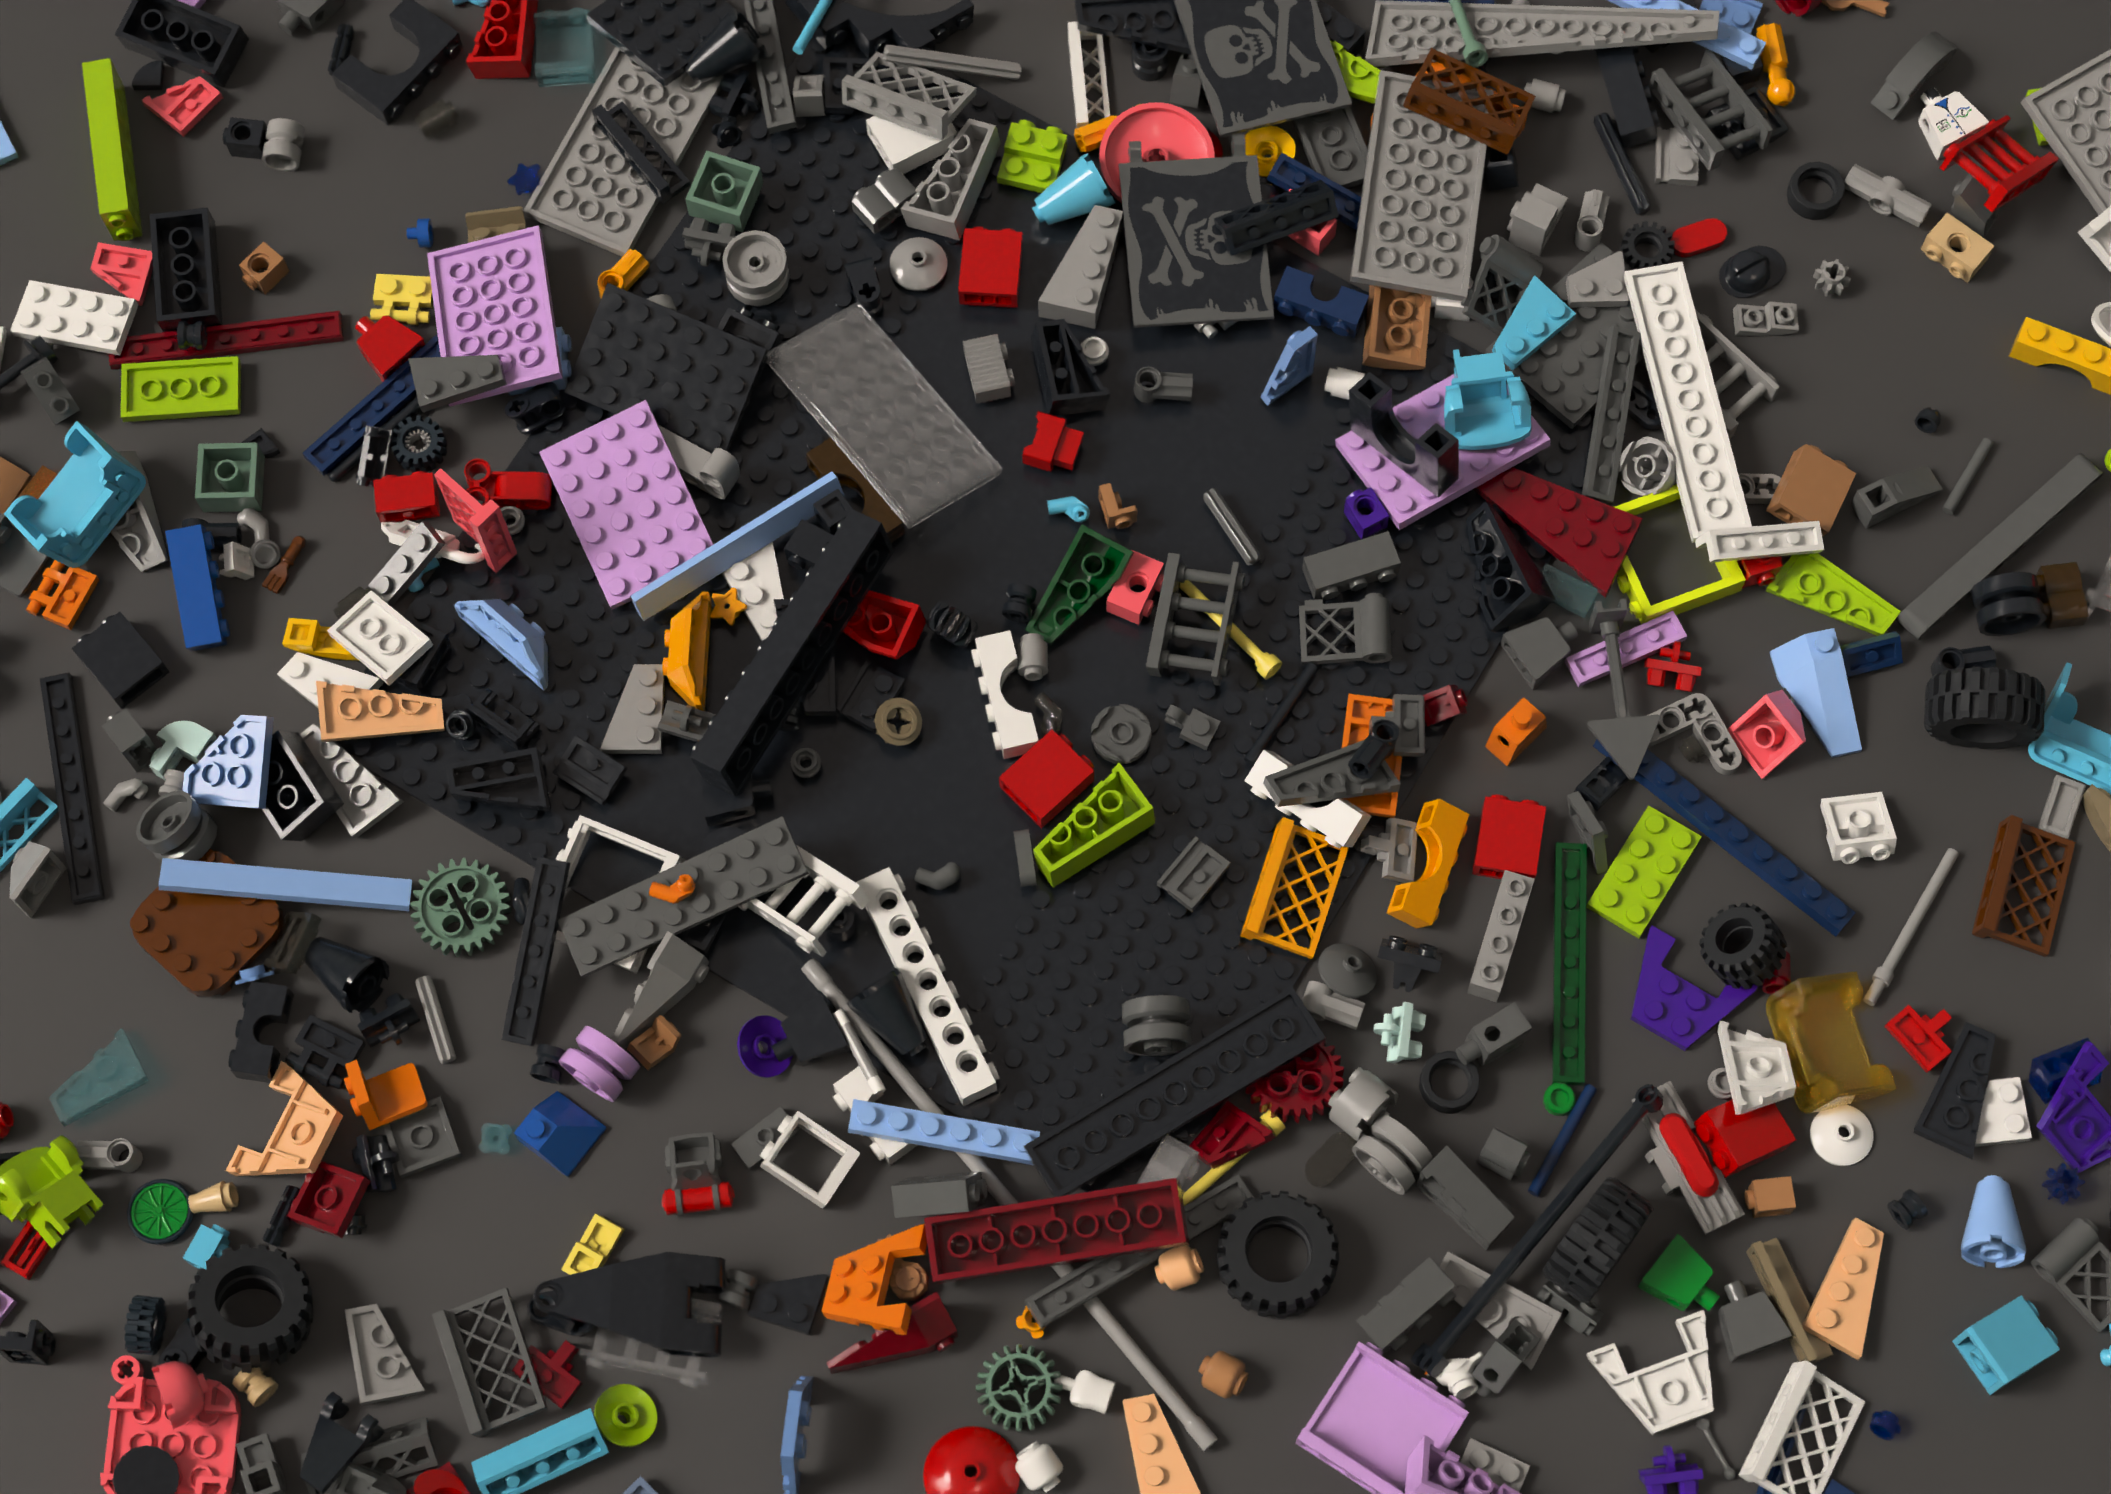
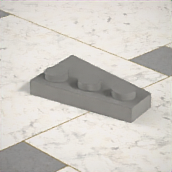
(638, 714)
(377, 1358)

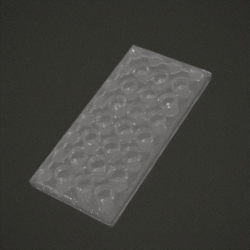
(883, 414)

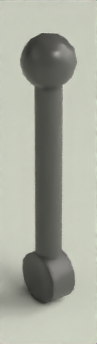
(1703, 1425)

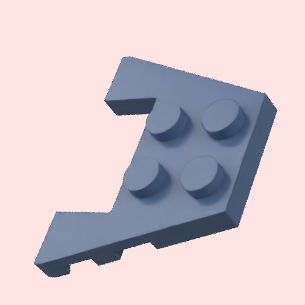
(794, 1442)

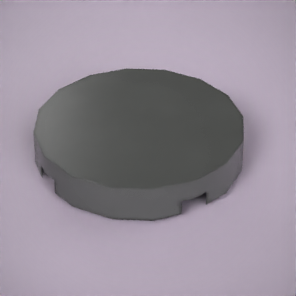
(1121, 734)

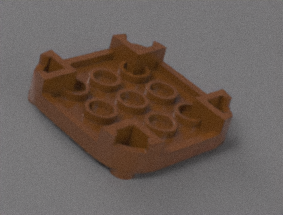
(205, 936)

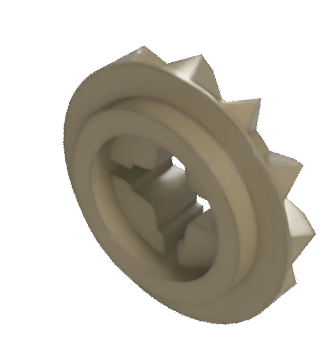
(907, 712)

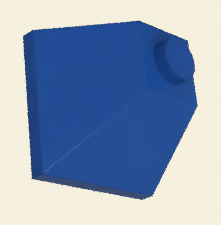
(559, 1132)

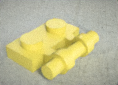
(402, 291)

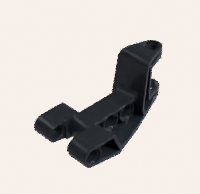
(640, 1300)

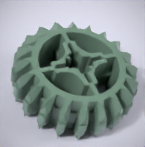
(1004, 1393)

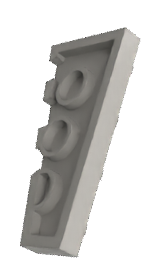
(363, 794)

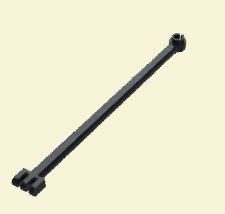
(1432, 1358)

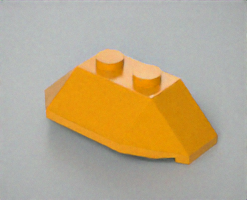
(689, 651)

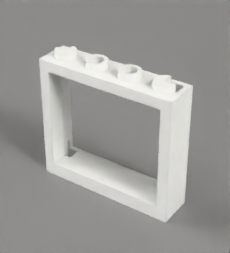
(578, 838)

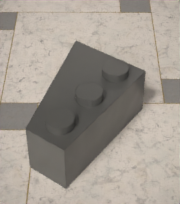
(1465, 1198)

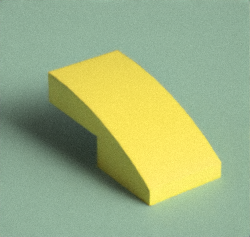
(594, 1246)

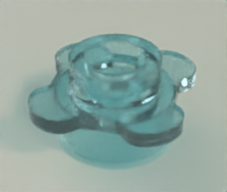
(489, 1131)

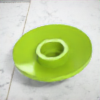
(634, 1406)

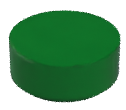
(1559, 1099)

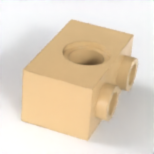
(1953, 233)

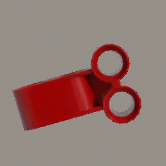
(514, 489)

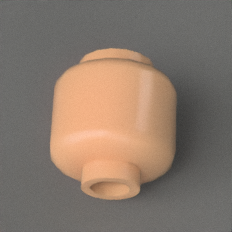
(1179, 1267)

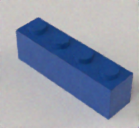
(197, 588)

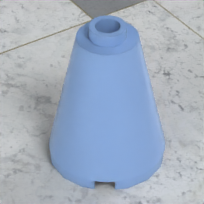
(1993, 1226)

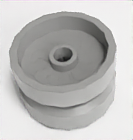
(756, 268)
(1392, 1154)

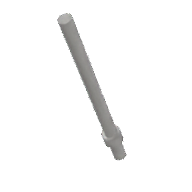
(1884, 974)

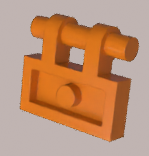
(69, 598)

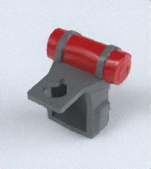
(695, 1175)

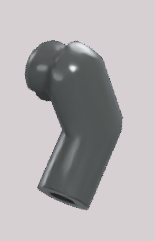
(941, 878)

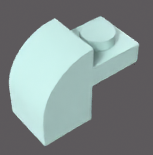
(180, 740)

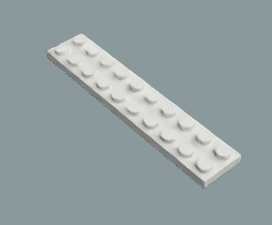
(1686, 399)

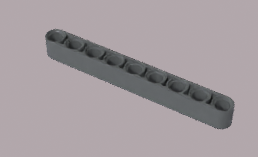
(1999, 546)

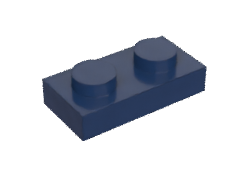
(1872, 653)

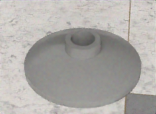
(918, 275)

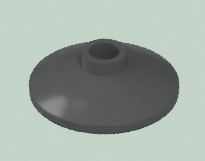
(1347, 970)

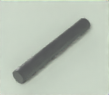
(1967, 476)

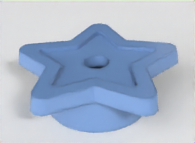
(253, 973)

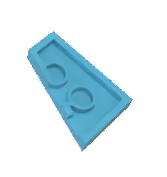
(1533, 323)

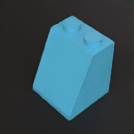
(2006, 1344)

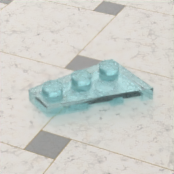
(103, 1080)

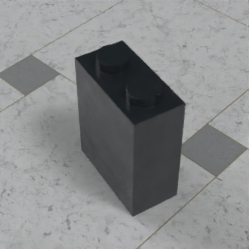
(120, 659)

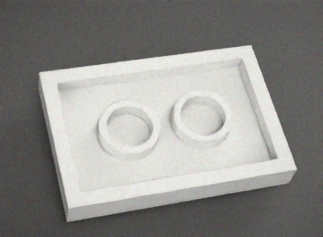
(380, 637)

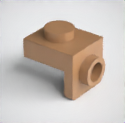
(655, 1043)

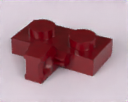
(554, 1373)

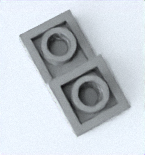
(1766, 320)

